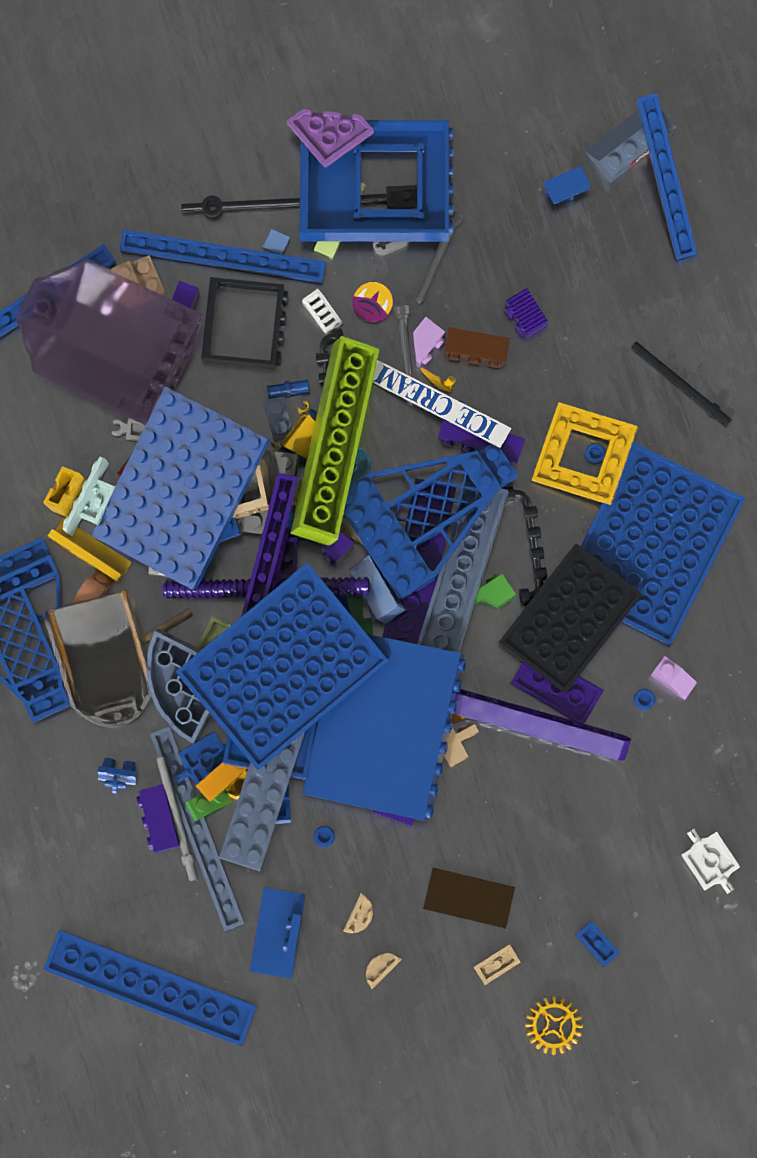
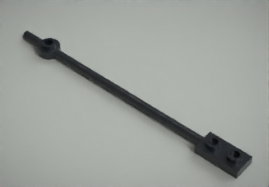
(395, 197)

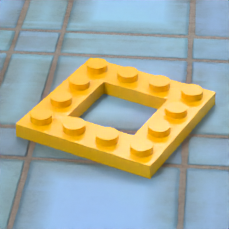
(571, 418)

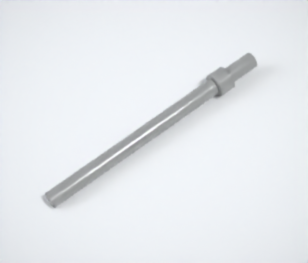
(188, 857)

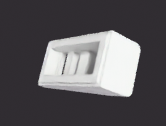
(316, 316)

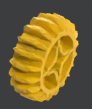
(539, 1035)

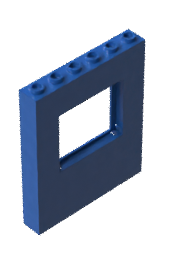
(333, 194)

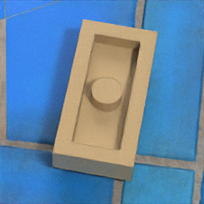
(497, 964)

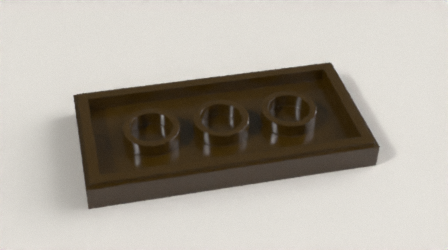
(469, 898)

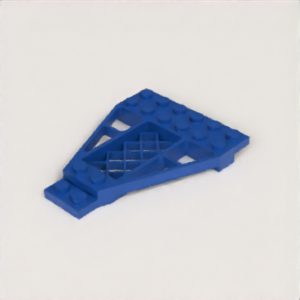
(386, 538)
(19, 573)

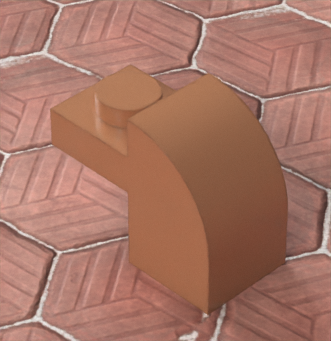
(94, 587)

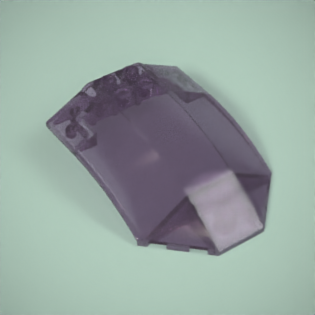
(107, 337)

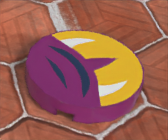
(372, 302)

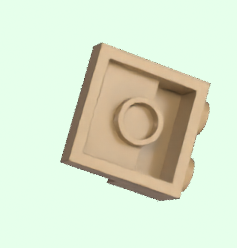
(141, 272)

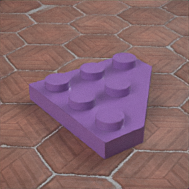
(329, 133)

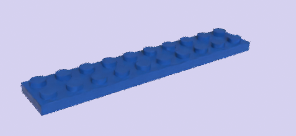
(150, 988)

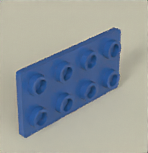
(277, 933)

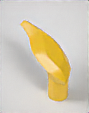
(438, 382)

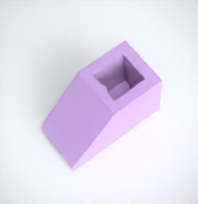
(426, 339)

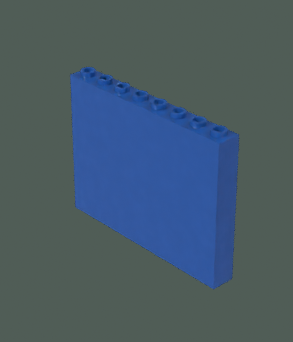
(389, 733)

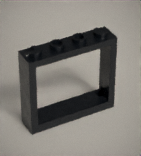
(249, 286)

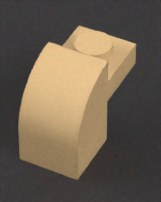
(456, 751)

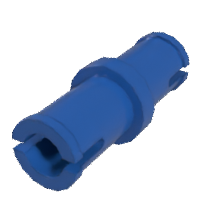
(288, 388)

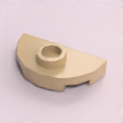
(360, 916)
(380, 967)

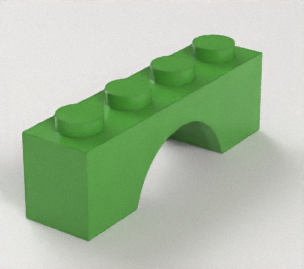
(496, 591)

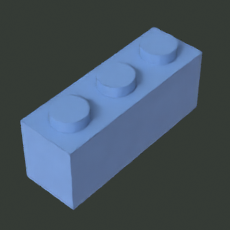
(381, 598)

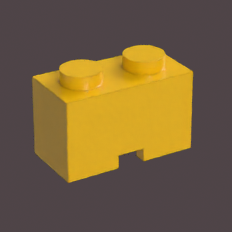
(65, 491)

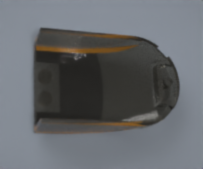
(101, 658)

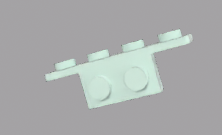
(92, 500)

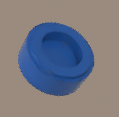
(595, 453)
(644, 699)
(324, 836)

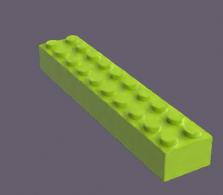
(335, 441)

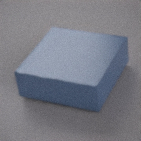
(276, 242)

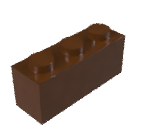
(476, 347)

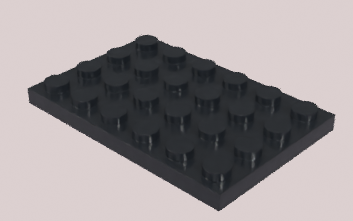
(570, 618)

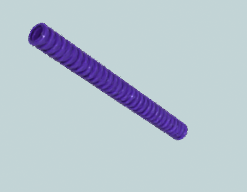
(239, 588)

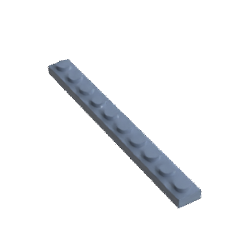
(199, 834)

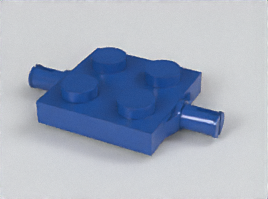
(201, 758)

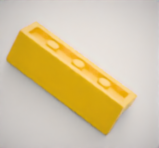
(92, 552)

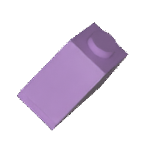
(674, 677)

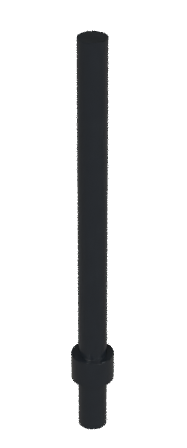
(712, 408)

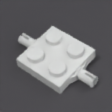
(710, 861)

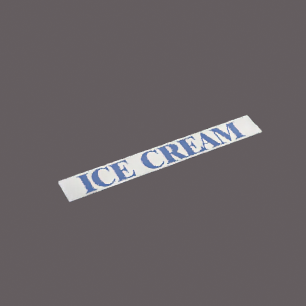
(440, 404)

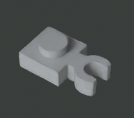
(132, 429)

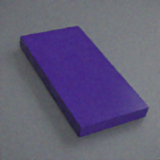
(574, 704)

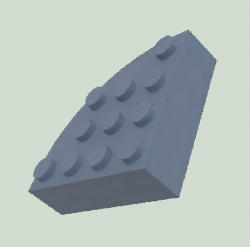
(167, 689)

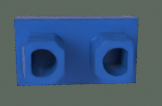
(116, 777)

